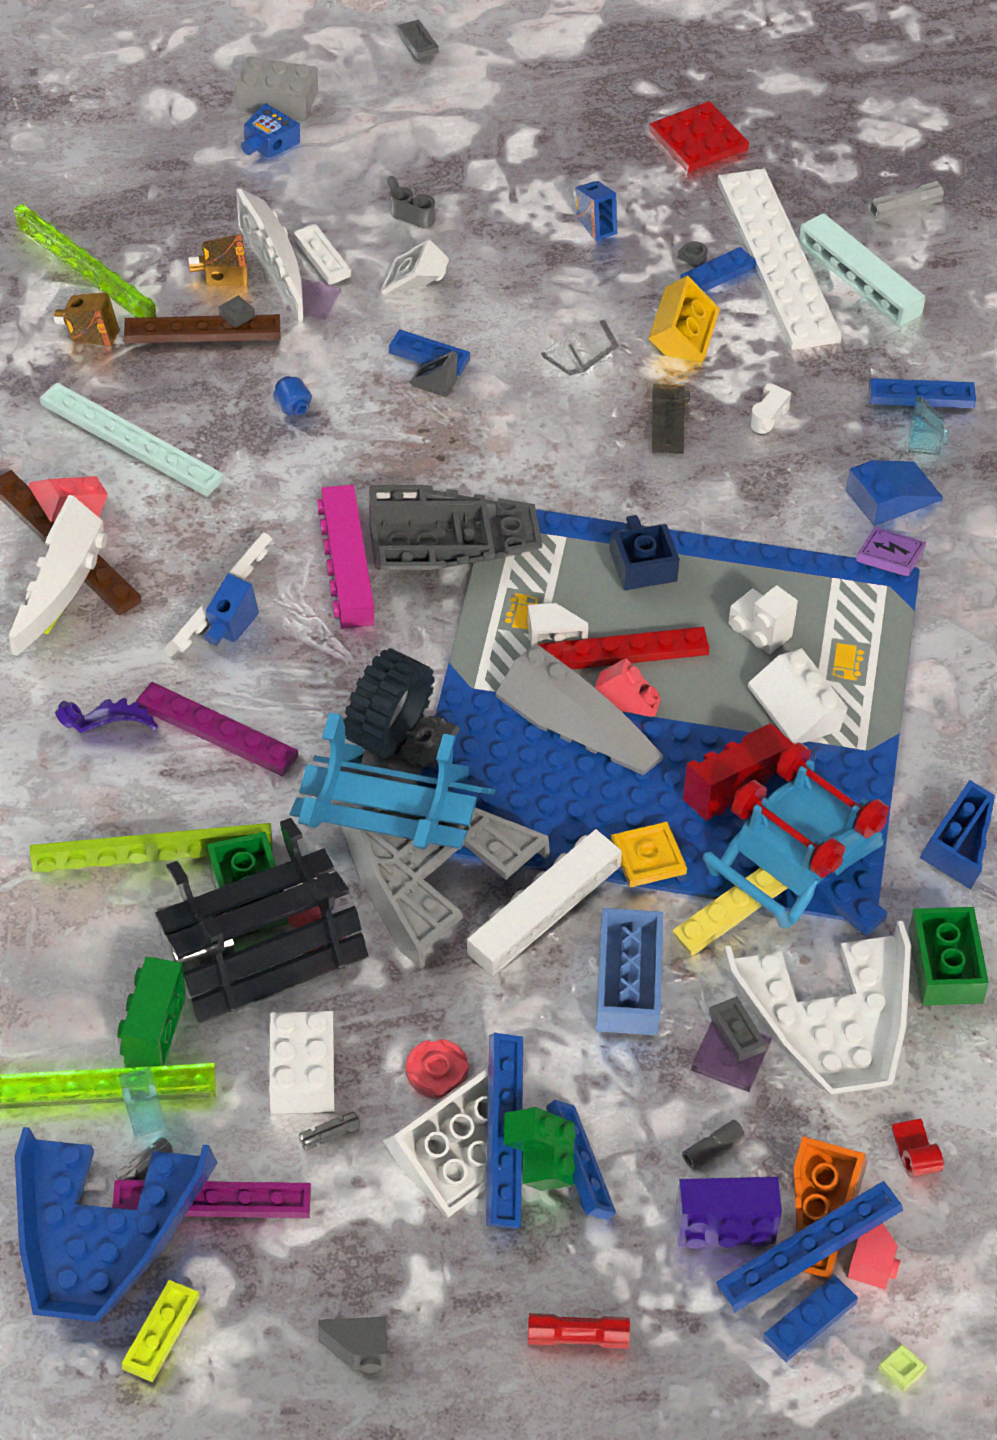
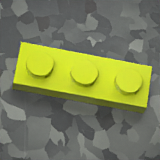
(160, 1330)

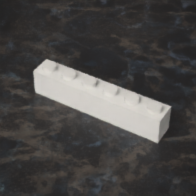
(543, 902)

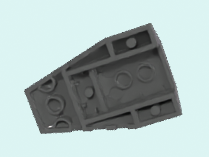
(439, 530)

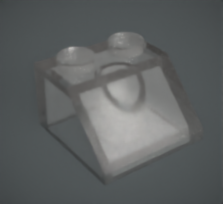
(582, 348)

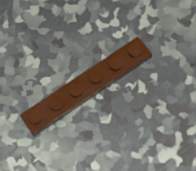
(199, 329)

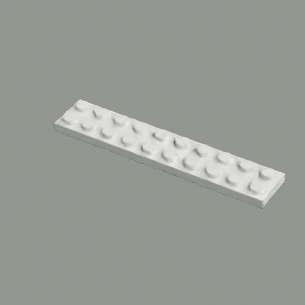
(779, 259)

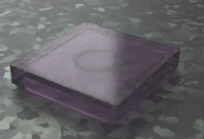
(718, 1062)

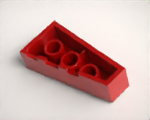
(714, 782)

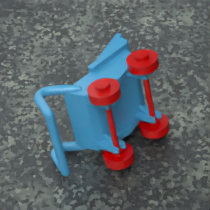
(798, 833)

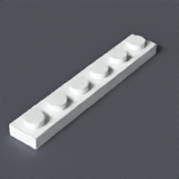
(197, 621)

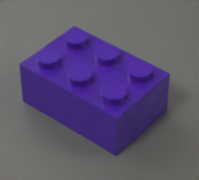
(727, 1211)

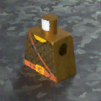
(222, 261)
(89, 319)

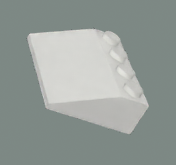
(447, 1146)

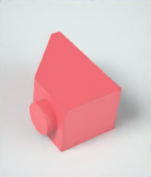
(875, 1258)

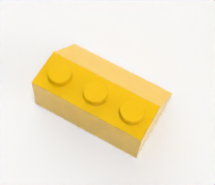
(684, 321)

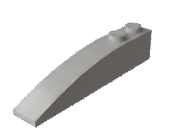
(564, 702)

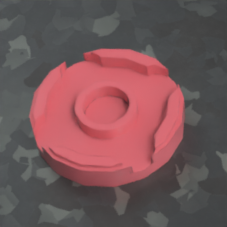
(436, 1068)

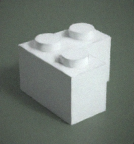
(764, 619)

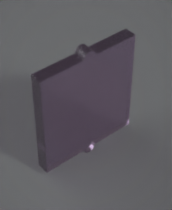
(317, 298)

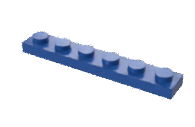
(844, 898)
(503, 1162)
(809, 1246)

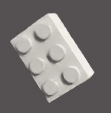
(301, 1062)

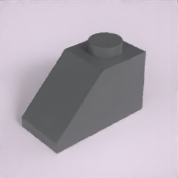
(357, 1341)

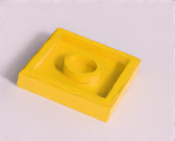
(649, 854)

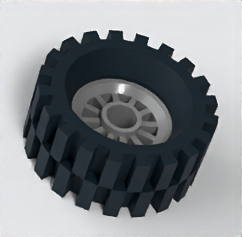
(388, 702)

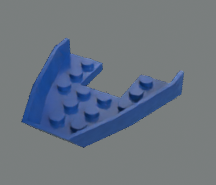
(89, 1256)

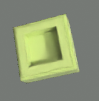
(902, 1367)

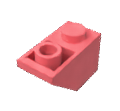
(628, 689)

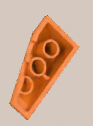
(824, 1181)

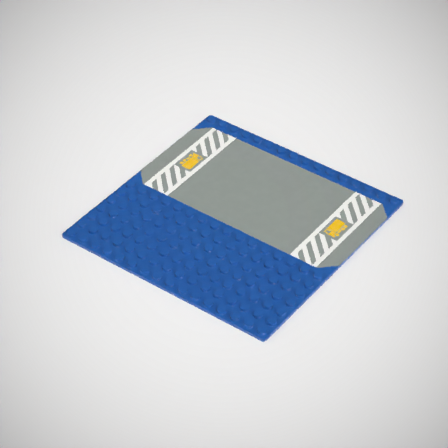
(847, 621)

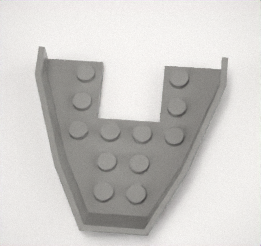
(396, 873)

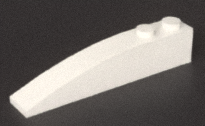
(271, 247)
(71, 554)

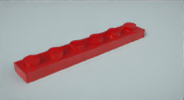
(634, 647)

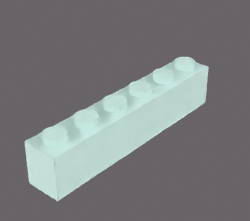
(862, 270)

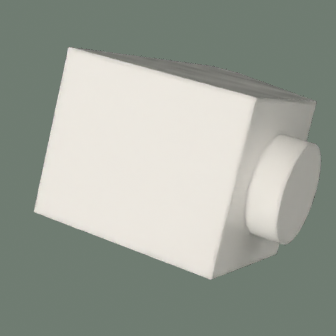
(554, 624)

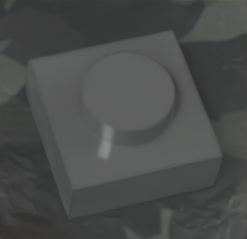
(236, 311)

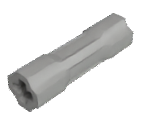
(891, 204)

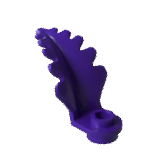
(105, 713)

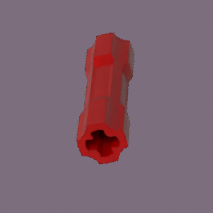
(603, 1331)

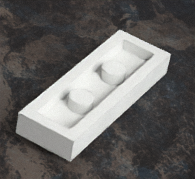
(322, 254)

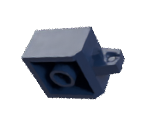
(644, 555)

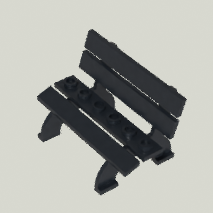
(213, 932)

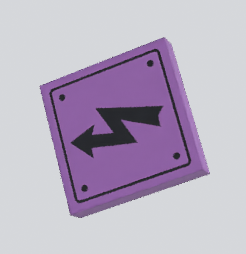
(891, 551)

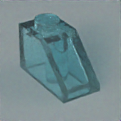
(926, 429)
(142, 1102)

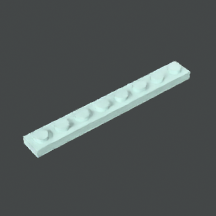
(132, 439)

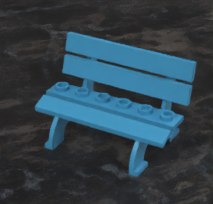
(387, 795)

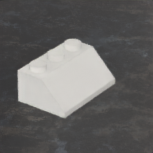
(798, 697)

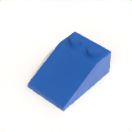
(890, 489)

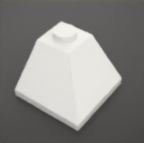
(416, 268)

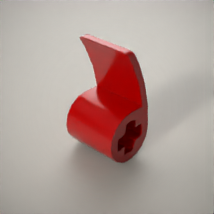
(914, 1149)

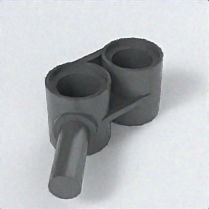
(416, 211)

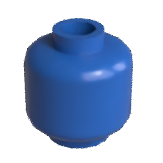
(292, 395)

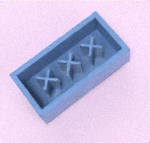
(629, 971)

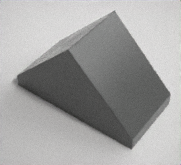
(437, 375)

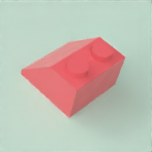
(53, 493)

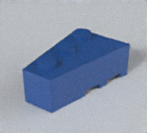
(961, 836)

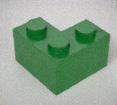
(545, 1145)

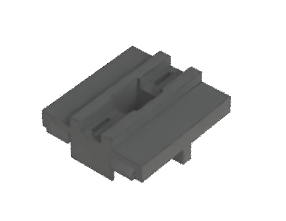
(425, 741)

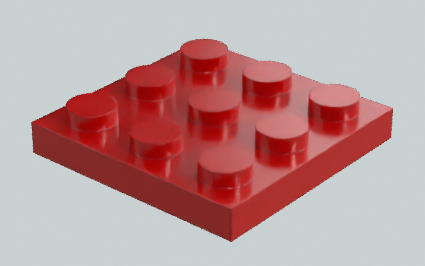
(698, 136)

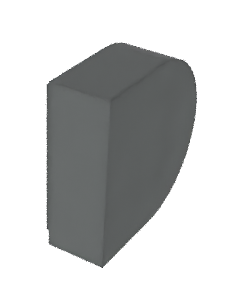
(693, 253)

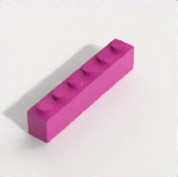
(347, 557)

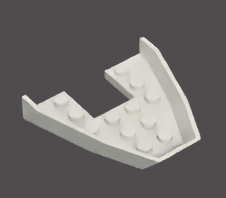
(841, 1039)

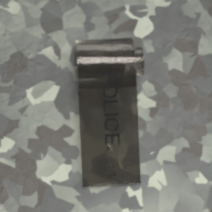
(668, 417)

